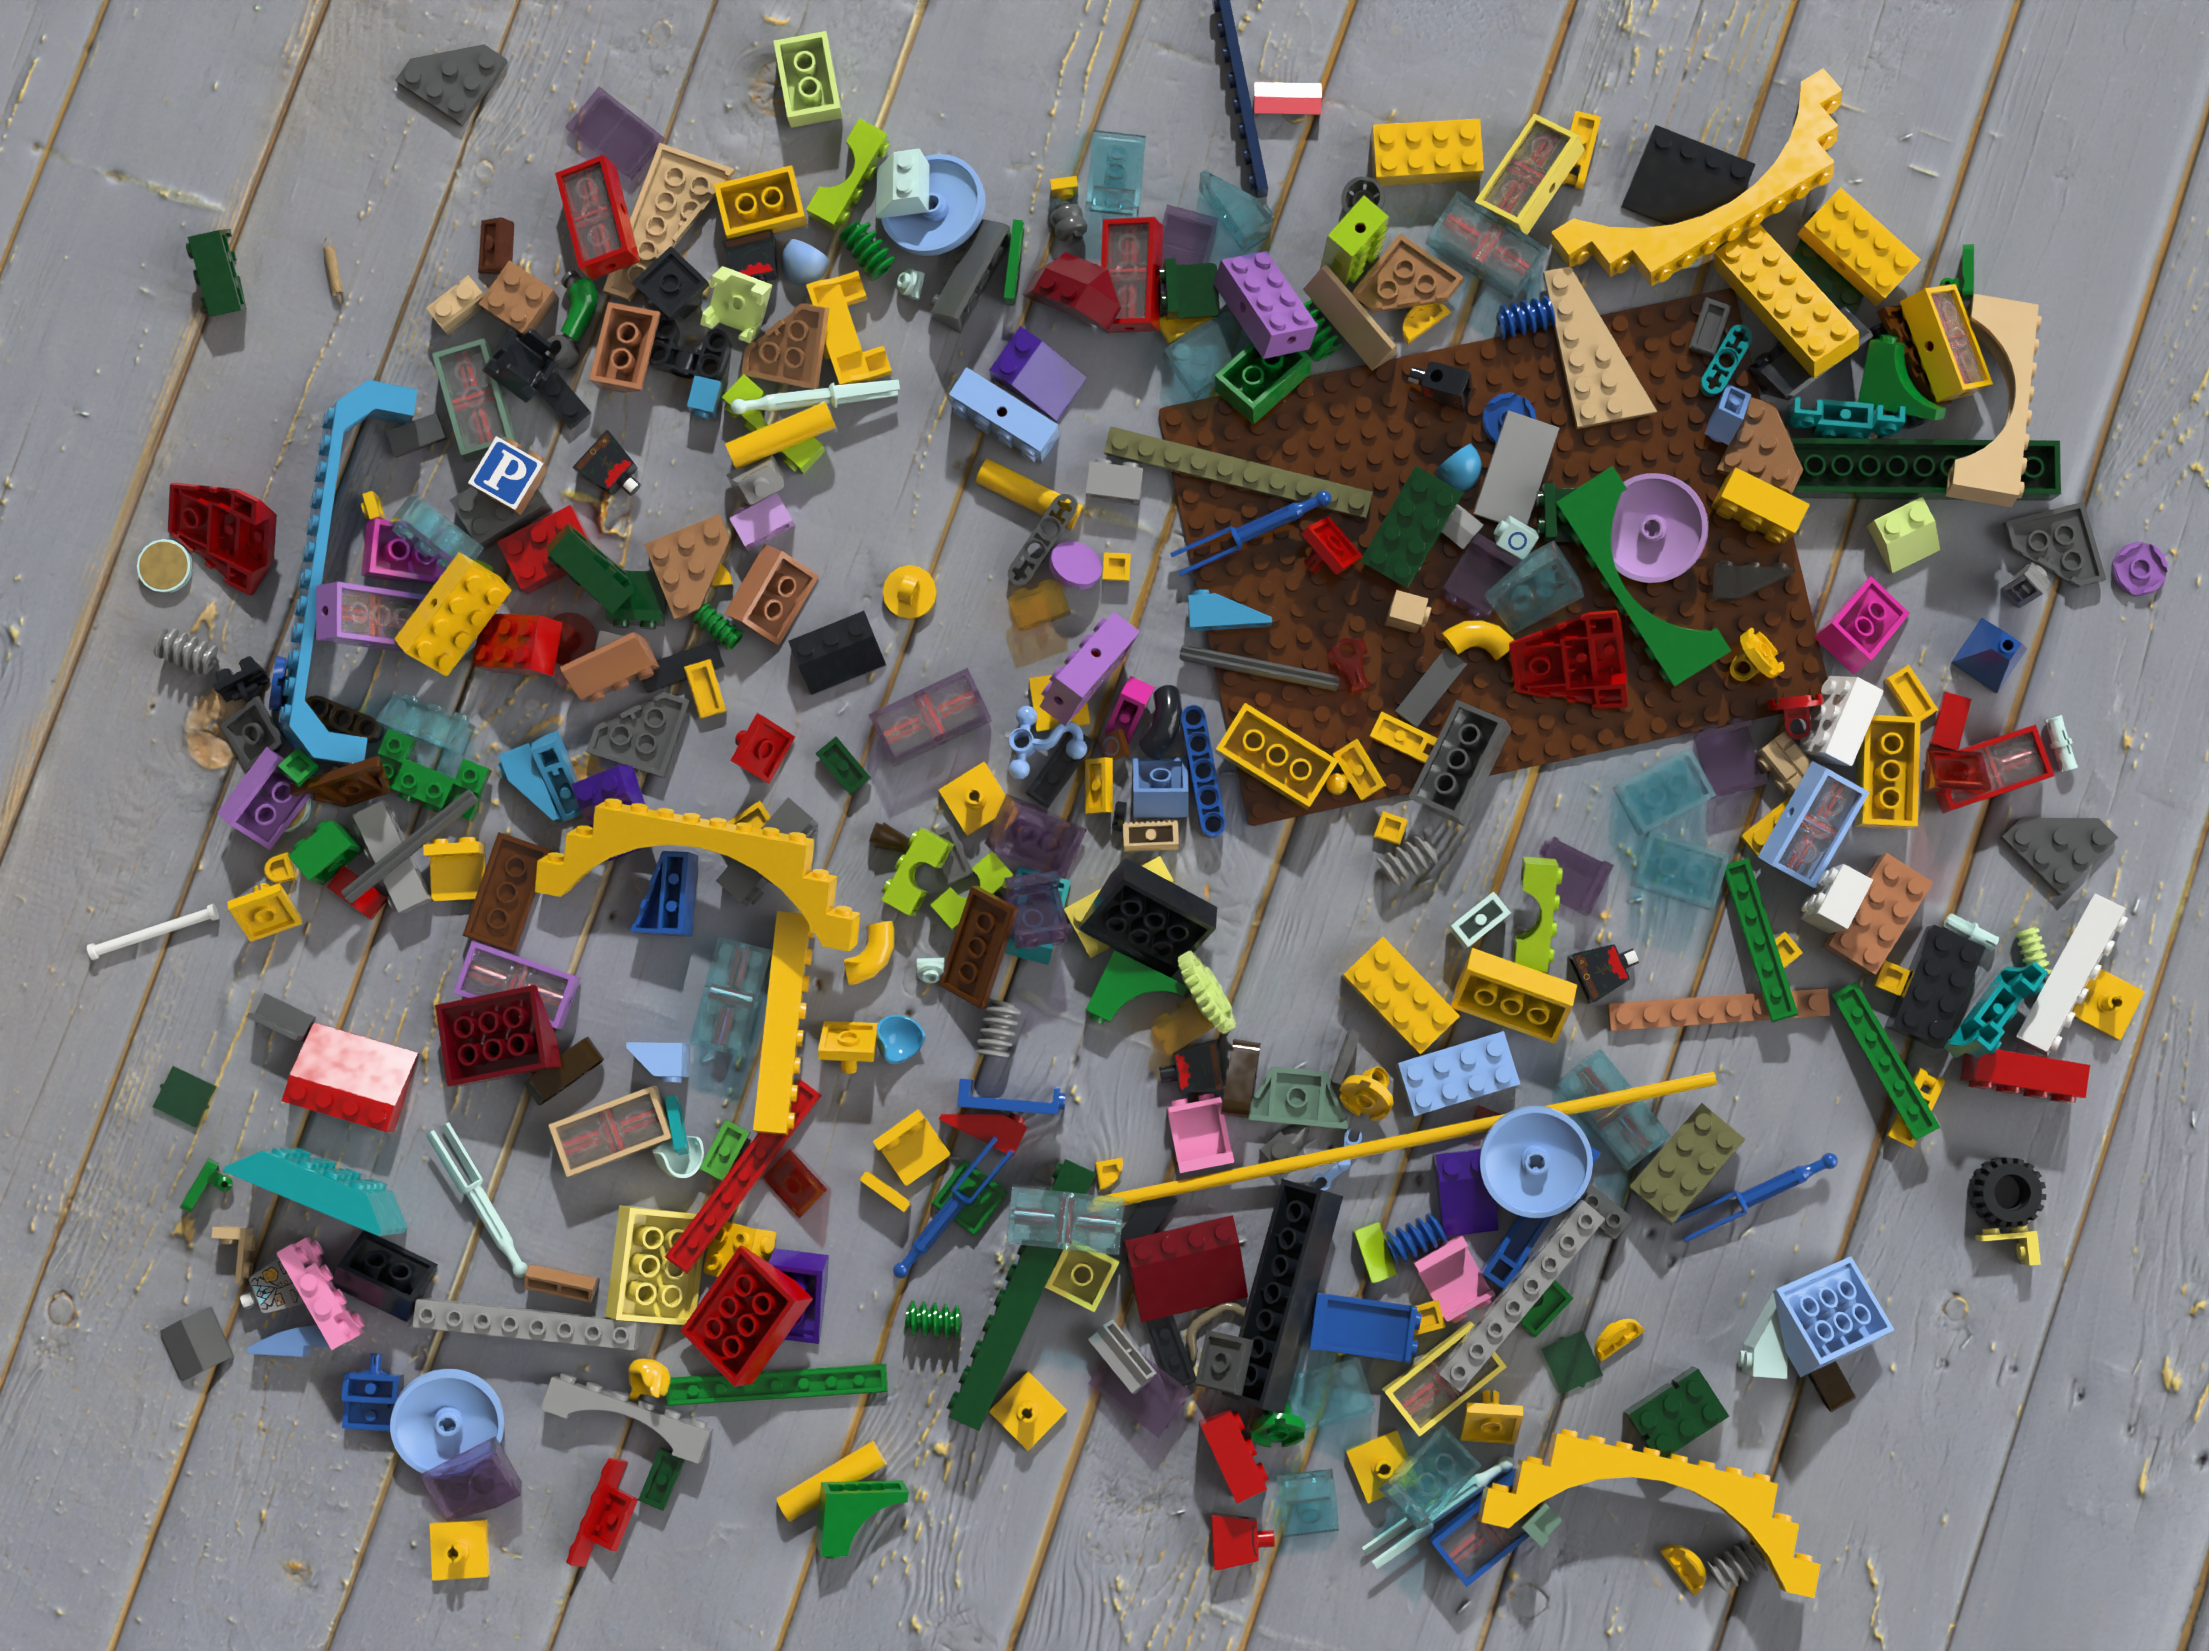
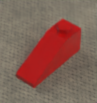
(985, 1126)

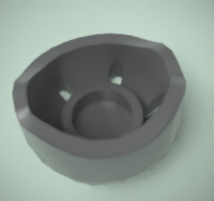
(1356, 186)

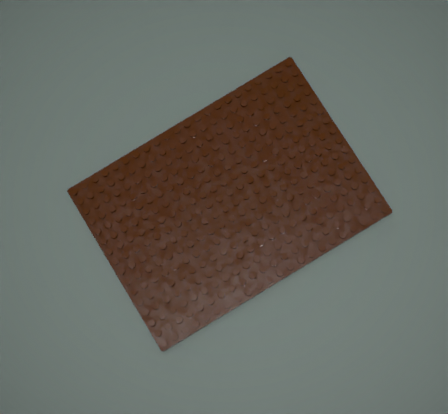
(1370, 435)

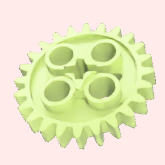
(1206, 992)

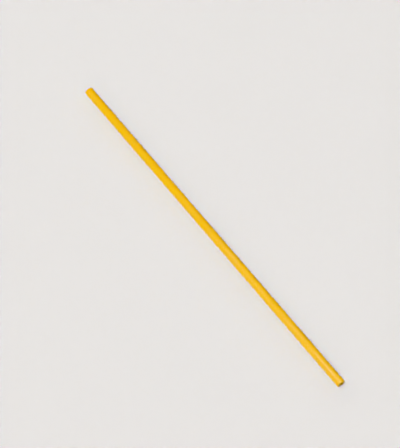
(1406, 1140)

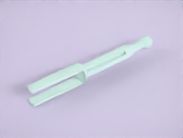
(832, 395)
(477, 1196)
(1469, 1490)

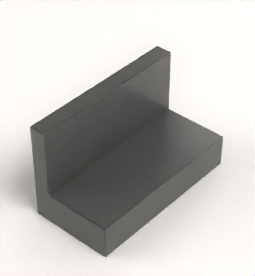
(282, 1018)

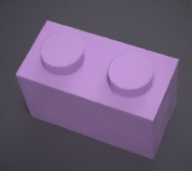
(761, 521)

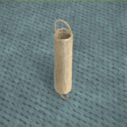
(333, 270)

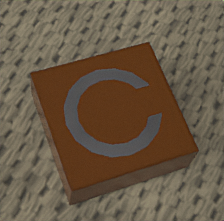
(1114, 745)

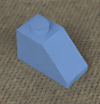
(1728, 414)

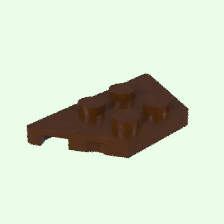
(347, 784)

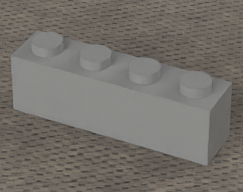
(381, 836)

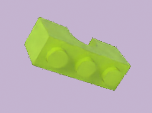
(991, 874)
(903, 890)

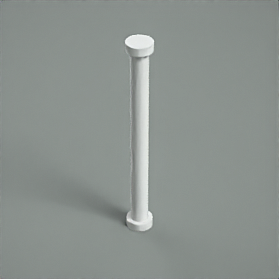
(151, 932)

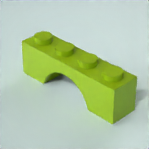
(832, 204)
(796, 457)
(1540, 880)

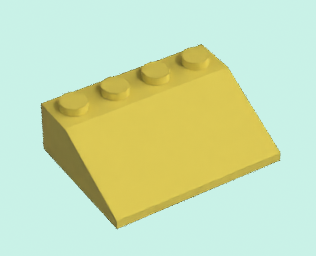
(641, 1279)

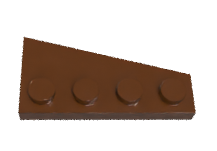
(1897, 326)

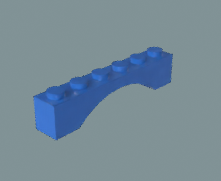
(1515, 1246)

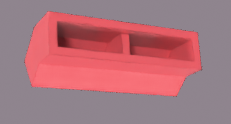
(1287, 98)

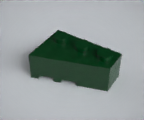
(216, 272)
(590, 568)

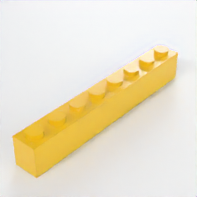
(782, 1024)

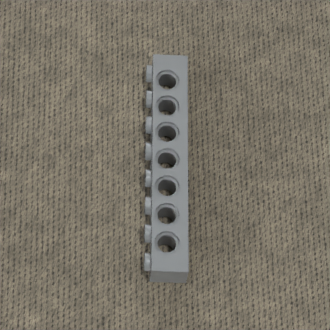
(1520, 1295)
(526, 1323)

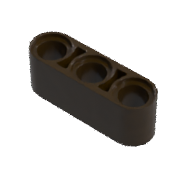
(356, 722)
(574, 1064)
(1240, 1078)
(1832, 1386)

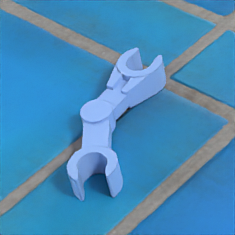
(1340, 1166)

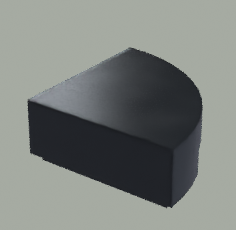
(1119, 816)

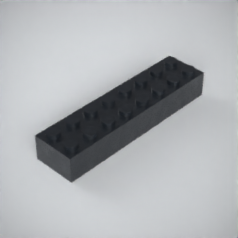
(1285, 1291)

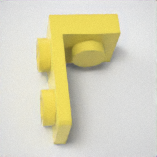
(2026, 1249)

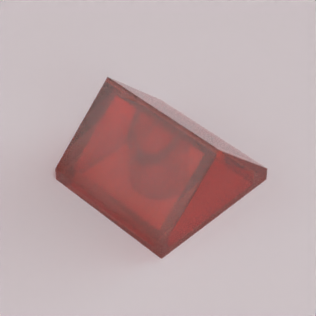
(1955, 772)
(796, 1182)

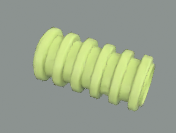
(2032, 948)

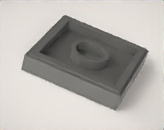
(1224, 1362)

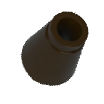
(888, 838)

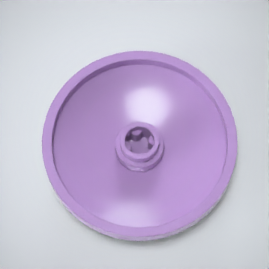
(1658, 528)

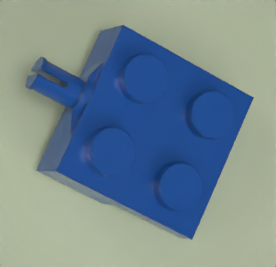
(370, 1397)

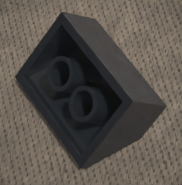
(837, 652)
(384, 1275)

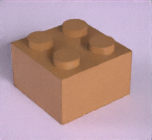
(518, 299)

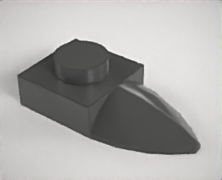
(1286, 1142)

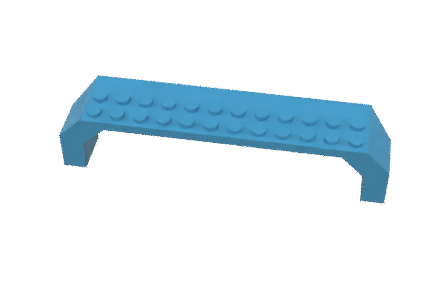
(296, 718)

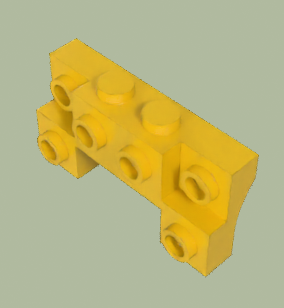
(841, 338)

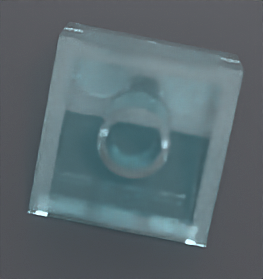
(1308, 1503)

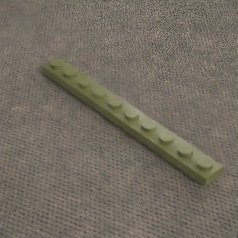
(1234, 472)

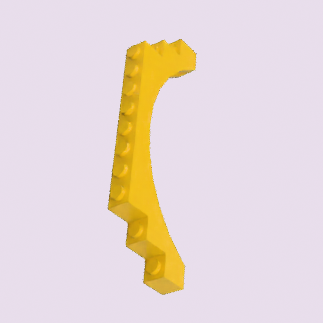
(1668, 248)
(775, 855)
(1743, 1498)

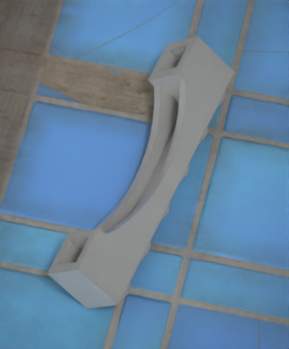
(685, 1437)

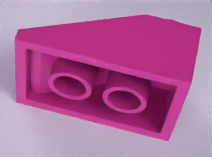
(393, 558)
(1862, 625)

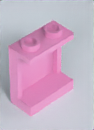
(1199, 1133)

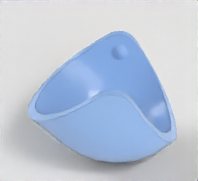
(802, 262)

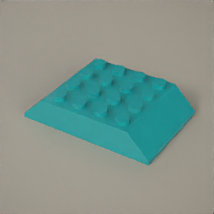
(323, 1188)

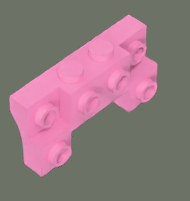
(322, 1299)

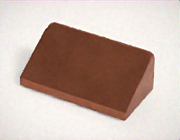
(495, 245)

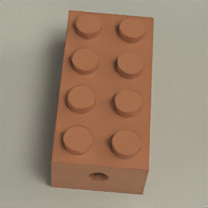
(1881, 916)

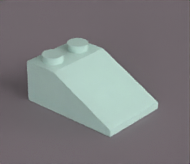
(1764, 1348)

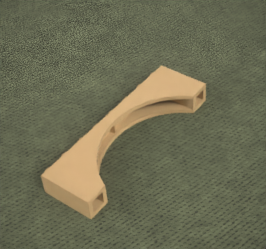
(2009, 334)

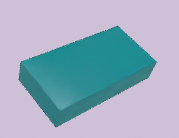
(677, 1125)

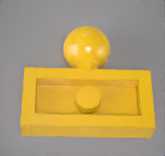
(1357, 770)

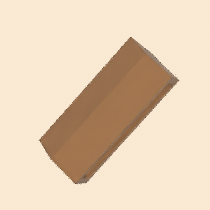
(561, 1283)

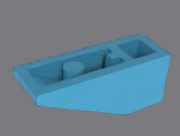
(1220, 613)
(522, 771)
(557, 773)

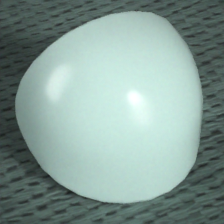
(683, 1165)

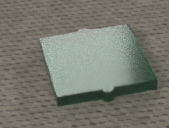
(184, 1096)
(1571, 1362)

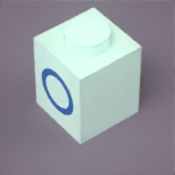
(1515, 537)

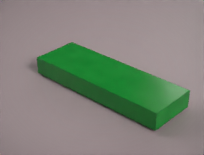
(1014, 262)

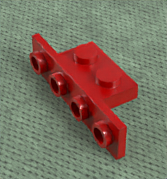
(606, 1515)

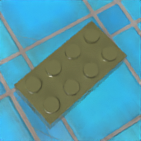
(1686, 1164)

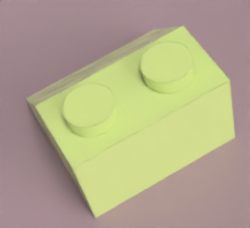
(1905, 535)

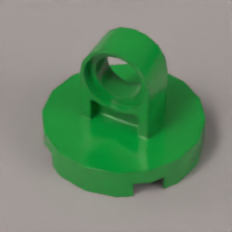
(1278, 1428)

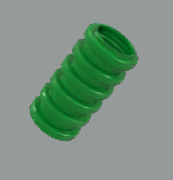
(718, 626)

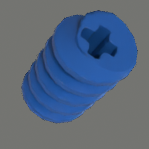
(1525, 316)
(1414, 1238)

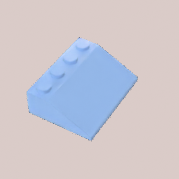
(1828, 1316)

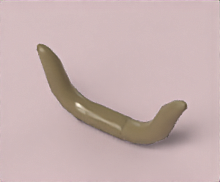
(1205, 1318)

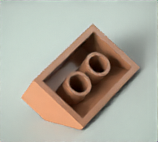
(624, 348)
(771, 594)
(611, 667)

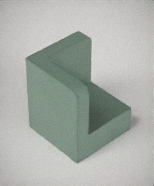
(1540, 1523)

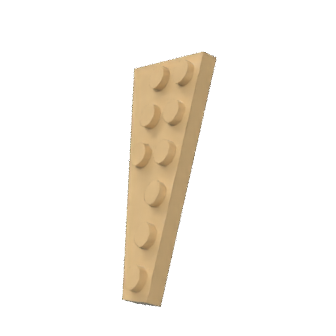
(669, 203)
(1595, 370)

